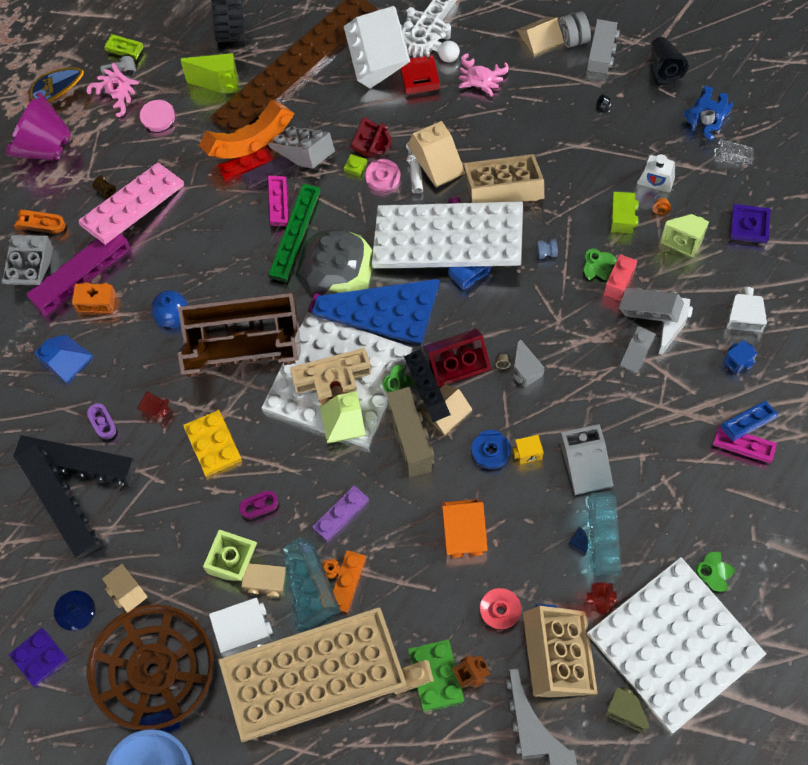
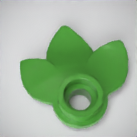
(601, 266)
(397, 379)
(716, 570)

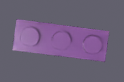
(340, 513)

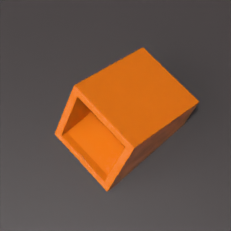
(464, 527)

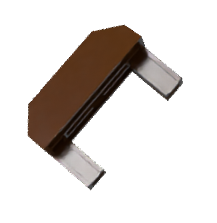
(244, 333)

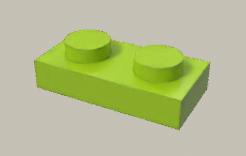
(123, 46)

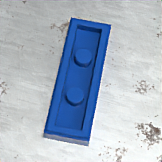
(749, 421)

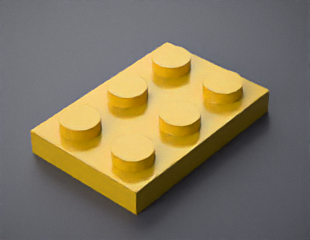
(212, 443)

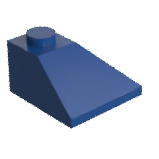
(63, 357)

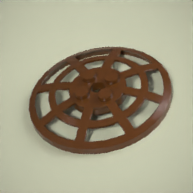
(142, 658)

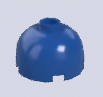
(165, 308)

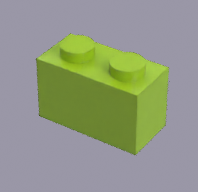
(623, 212)

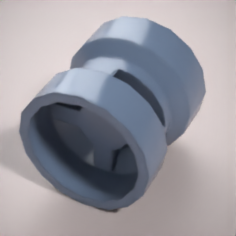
(547, 249)

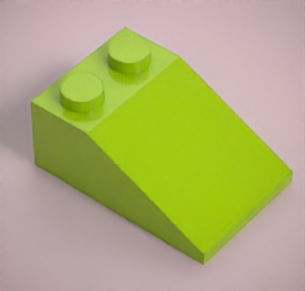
(212, 72)

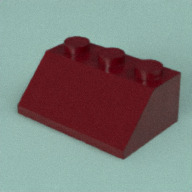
(457, 357)

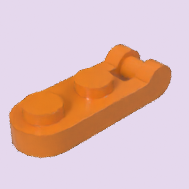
(39, 222)

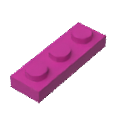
(277, 201)
(746, 445)

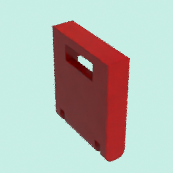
(417, 70)

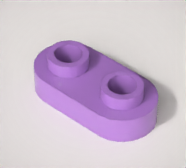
(102, 422)

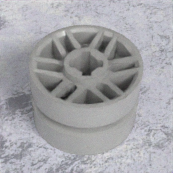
(575, 29)

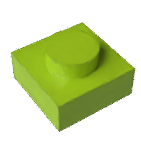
(355, 165)

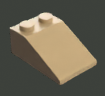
(437, 153)

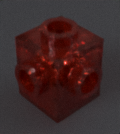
(604, 591)

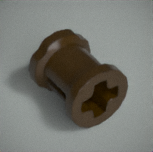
(104, 187)

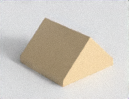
(541, 35)
(457, 406)

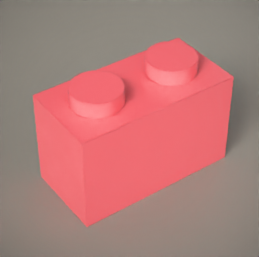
(620, 277)

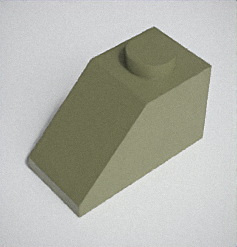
(627, 710)

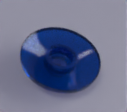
(80, 617)

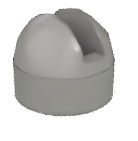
(707, 117)

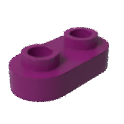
(258, 504)

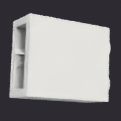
(241, 627)

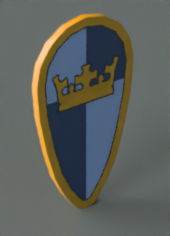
(56, 83)

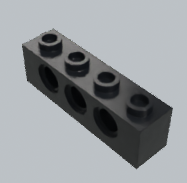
(427, 385)

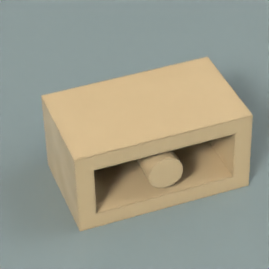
(265, 580)
(124, 588)

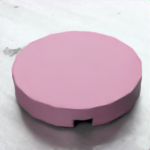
(157, 115)
(382, 175)

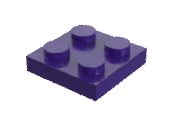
(750, 223)
(38, 657)

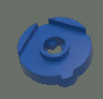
(484, 458)

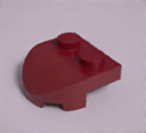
(371, 139)

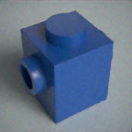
(740, 356)

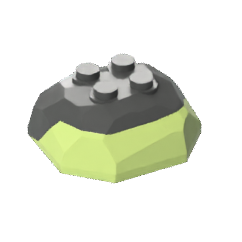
(334, 263)

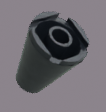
(667, 61)

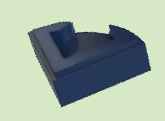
(579, 541)

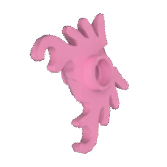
(480, 76)
(116, 85)

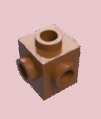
(471, 671)

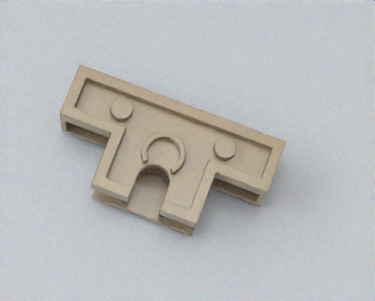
(331, 375)

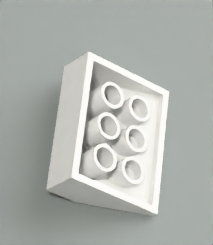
(376, 45)

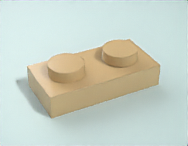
(416, 675)

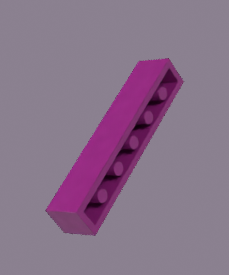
(80, 269)

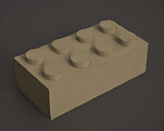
(410, 432)

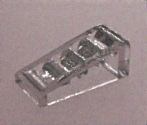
(723, 155)

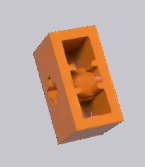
(94, 298)

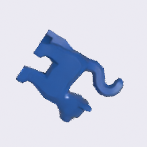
(704, 103)

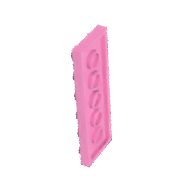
(131, 203)

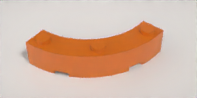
(250, 137)

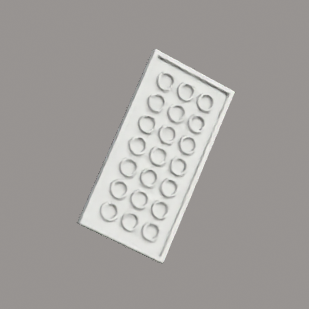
(448, 235)

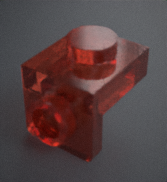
(153, 406)

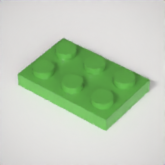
(445, 688)

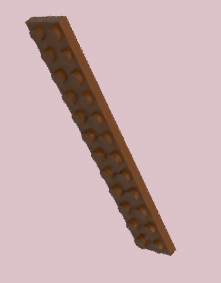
(290, 67)

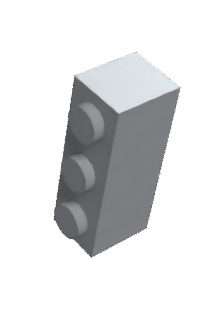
(603, 46)
(651, 304)

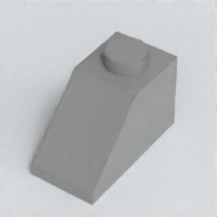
(637, 350)
(526, 367)

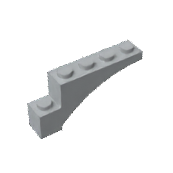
(533, 737)

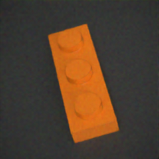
(348, 579)

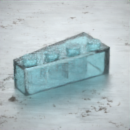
(604, 534)
(309, 585)

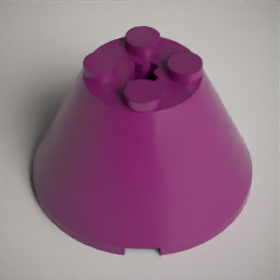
(39, 132)

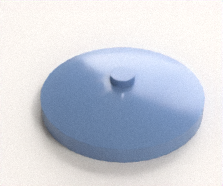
(149, 748)

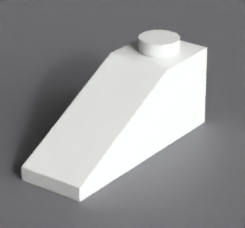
(671, 329)

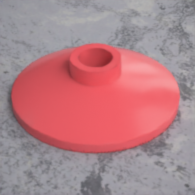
(503, 599)

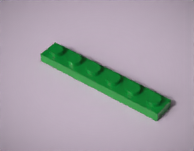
(294, 233)

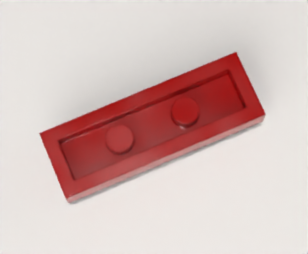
(241, 165)

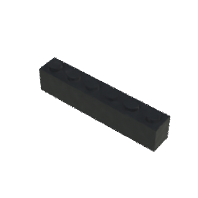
(84, 462)
(58, 501)

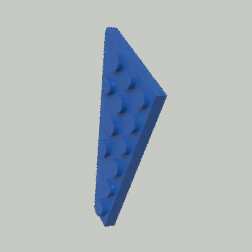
(388, 310)

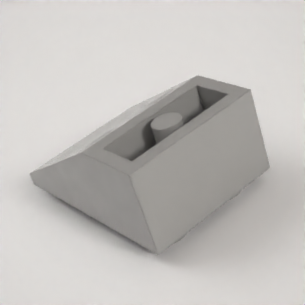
(303, 146)
(27, 259)
(586, 459)

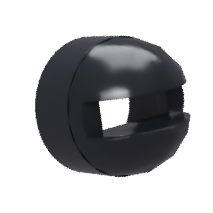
(603, 102)

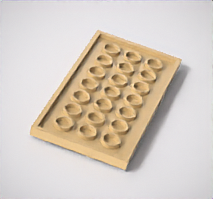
(311, 674)

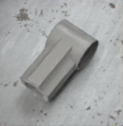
(125, 65)

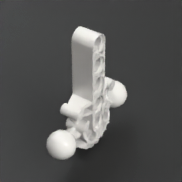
(425, 29)

